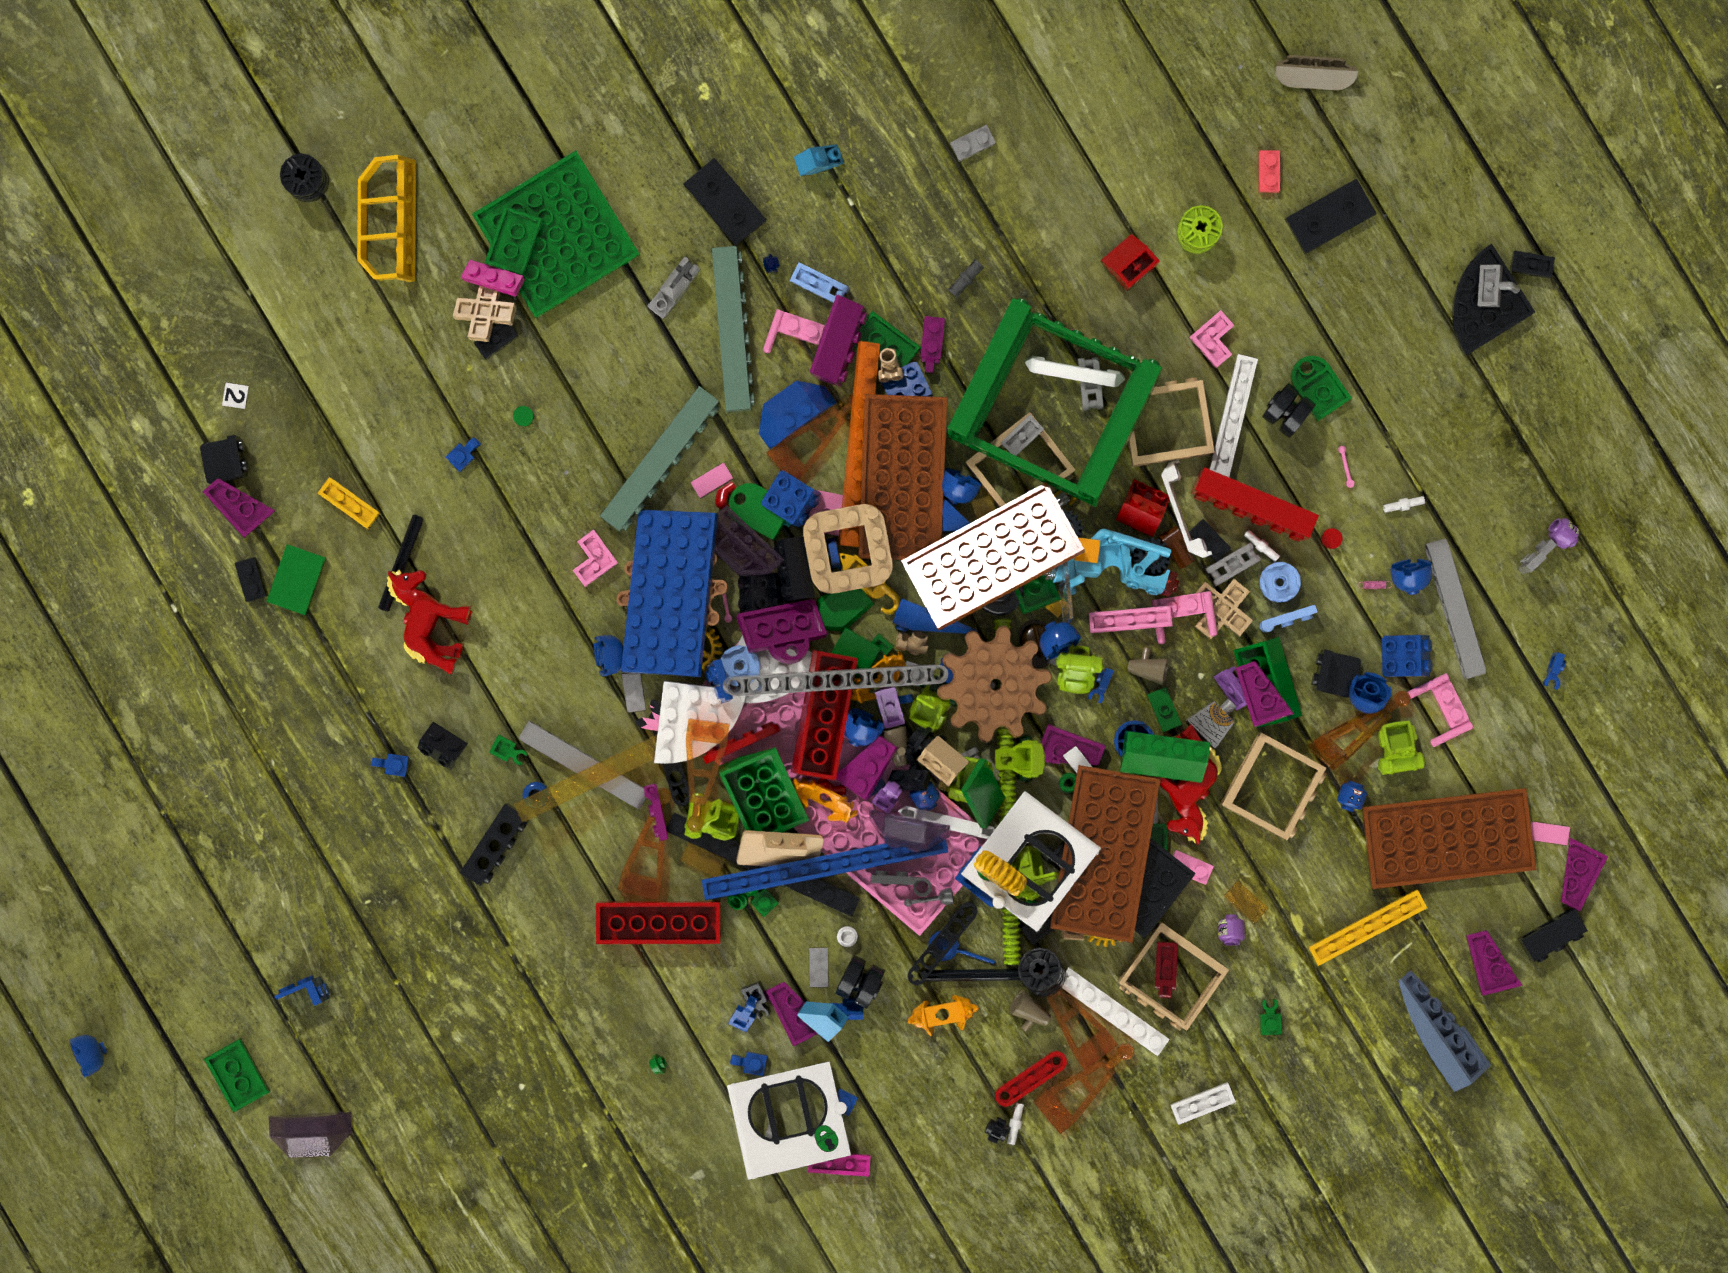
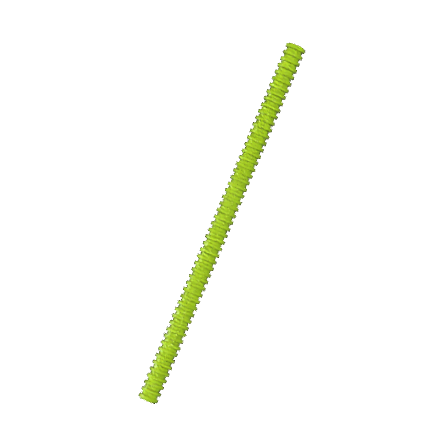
(1006, 782)

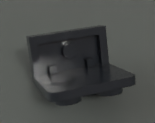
(224, 459)
(759, 592)
(1335, 673)

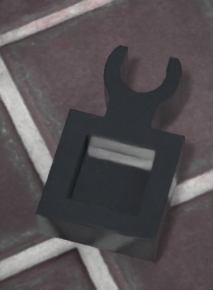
(757, 990)

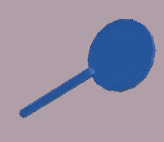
(942, 944)

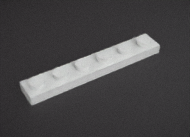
(1233, 414)
(1114, 1012)

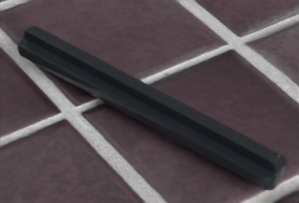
(402, 557)
(973, 975)

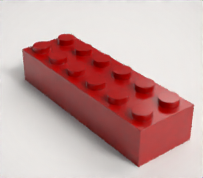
(1254, 504)
(823, 720)
(658, 922)

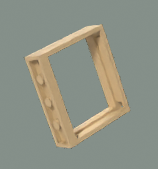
(1172, 386)
(978, 457)
(1243, 771)
(1159, 1009)

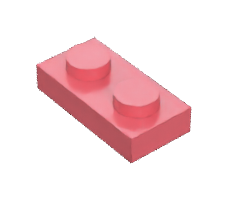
(1268, 171)

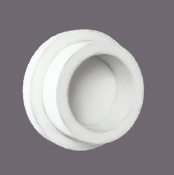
(847, 936)

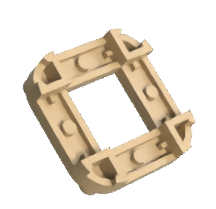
(853, 578)

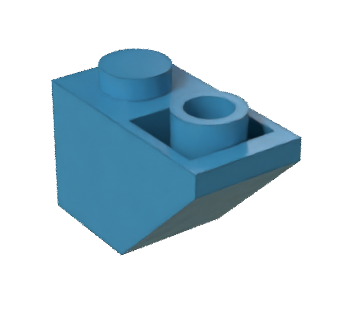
(818, 159)
(823, 1018)

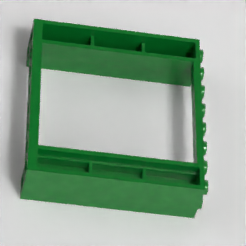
(994, 372)

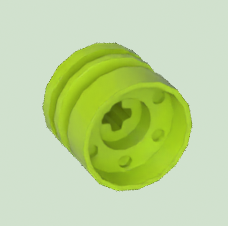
(1195, 240)

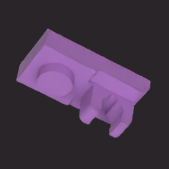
(1231, 687)
(889, 707)

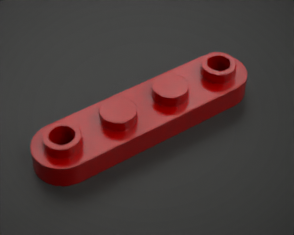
(748, 739)
(1030, 1078)

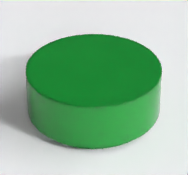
(523, 416)

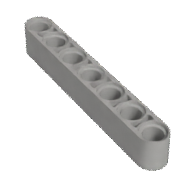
(1455, 609)
(578, 761)

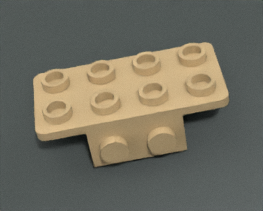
(777, 848)

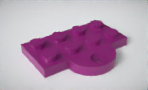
(782, 629)

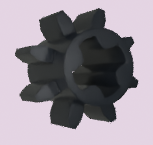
(996, 1130)

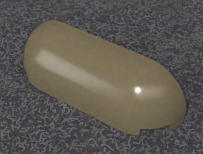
(1315, 72)

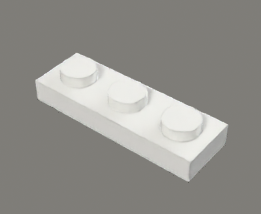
(1202, 1103)

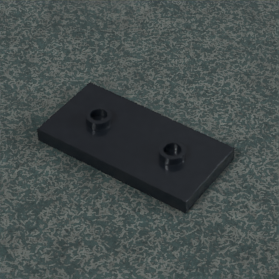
(725, 202)
(1330, 216)

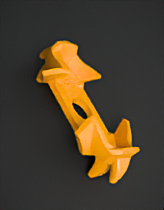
(891, 660)
(839, 804)
(959, 1012)

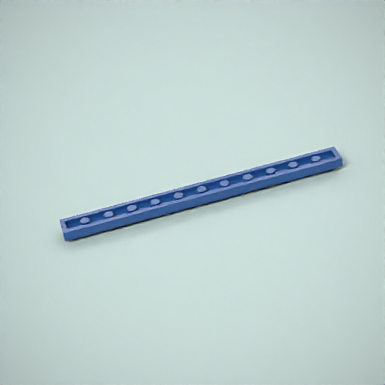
(812, 869)

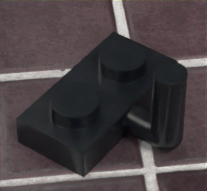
(913, 778)

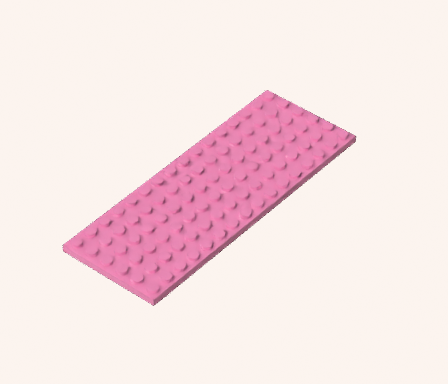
(859, 830)

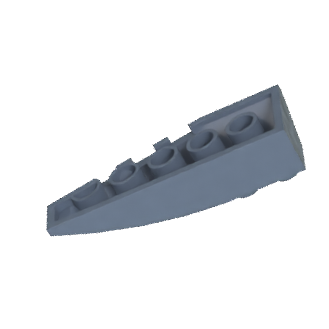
(1446, 1042)

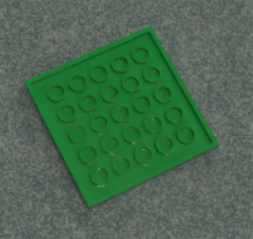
(578, 236)

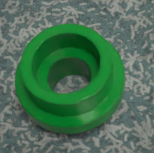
(1063, 787)
(738, 901)
(658, 1064)

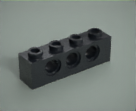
(472, 867)

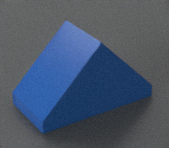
(951, 518)

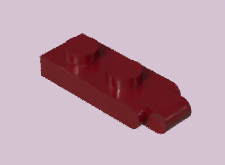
(1166, 968)

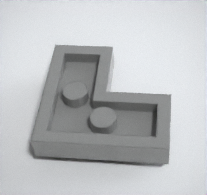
(1533, 560)

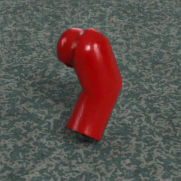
(722, 495)
(841, 789)

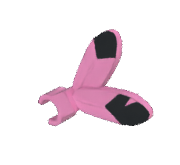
(651, 724)

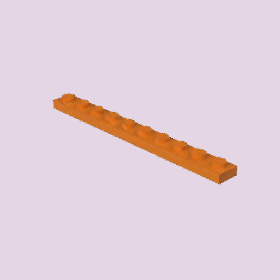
(864, 384)

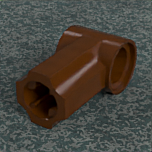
(1176, 542)

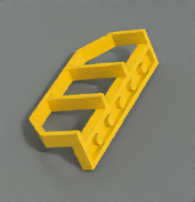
(406, 218)

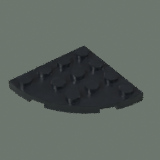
(1477, 324)

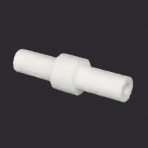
(1404, 504)
(1261, 545)
(1015, 1123)

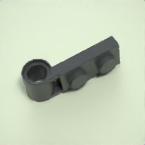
(900, 878)

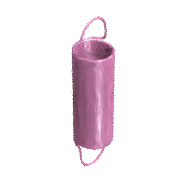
(1374, 584)

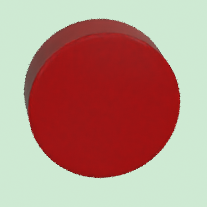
(1331, 538)

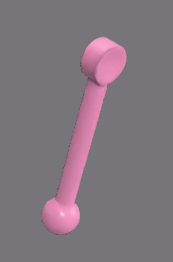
(1349, 483)
(728, 618)

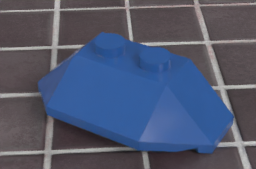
(792, 410)

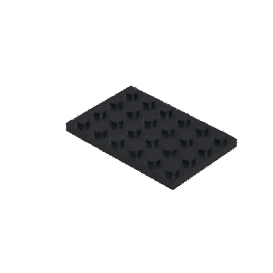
(1162, 884)

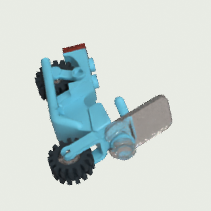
(1149, 558)

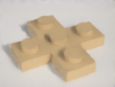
(483, 313)
(1226, 608)

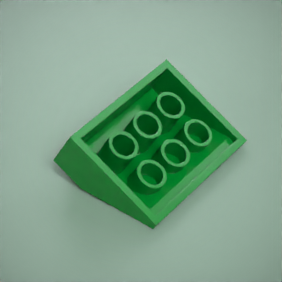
(763, 792)

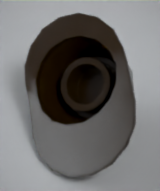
(1032, 631)

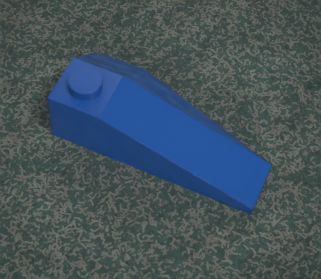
(917, 618)

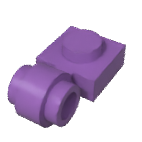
(887, 796)

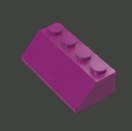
(838, 341)

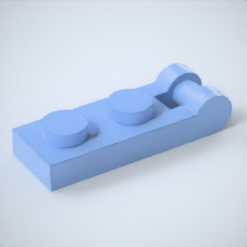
(817, 282)
(1287, 619)

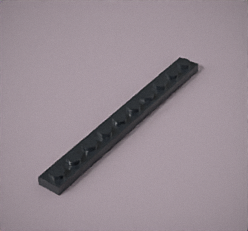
(815, 888)

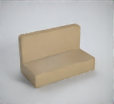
(942, 760)

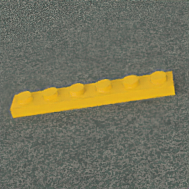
(1367, 927)

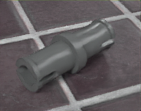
(966, 278)

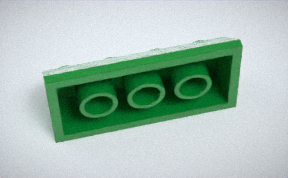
(1272, 661)
(1164, 756)

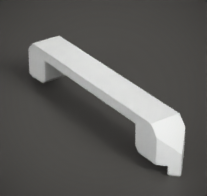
(1108, 378)
(1170, 475)
(956, 824)

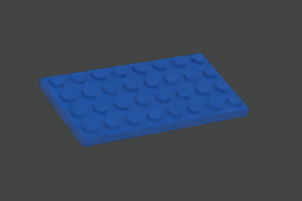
(669, 593)

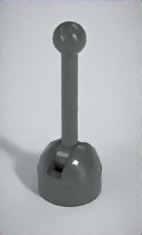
(945, 897)

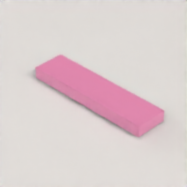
(1130, 619)

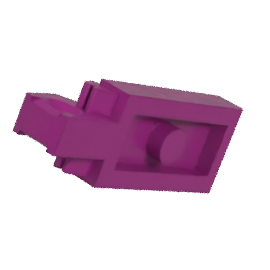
(932, 342)
(655, 810)

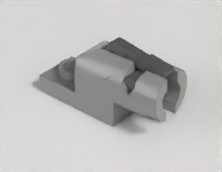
(674, 288)

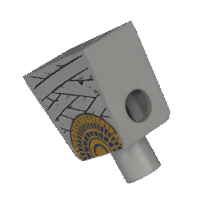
(1213, 721)

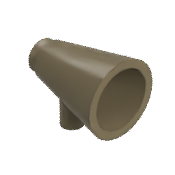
(1150, 669)
(899, 738)
(1027, 1008)

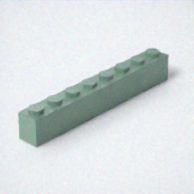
(731, 329)
(660, 458)

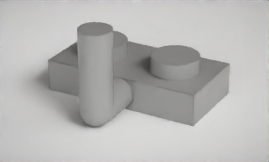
(1491, 285)

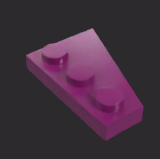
(239, 508)
(1261, 695)
(1059, 741)
(868, 767)
(1581, 873)
(1489, 965)
(787, 1005)

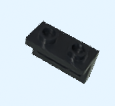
(441, 745)

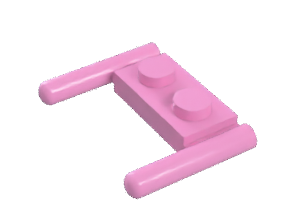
(794, 327)
(1188, 605)
(1449, 705)

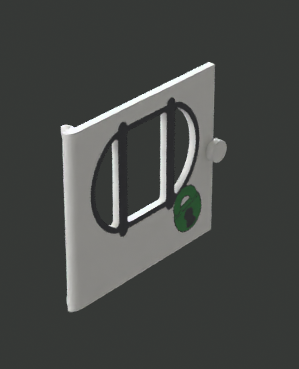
(1017, 829)
(815, 1145)

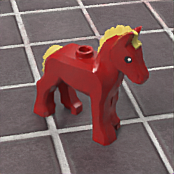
(423, 618)
(1186, 794)

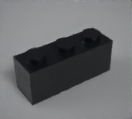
(795, 570)
(1553, 935)

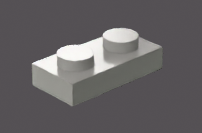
(972, 143)
(1022, 436)

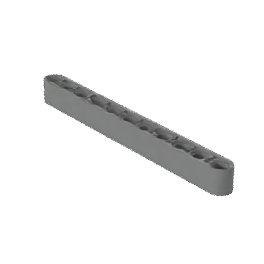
(846, 682)

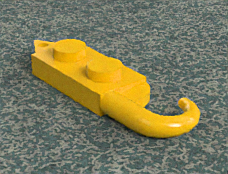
(875, 592)

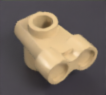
(889, 366)
(915, 644)

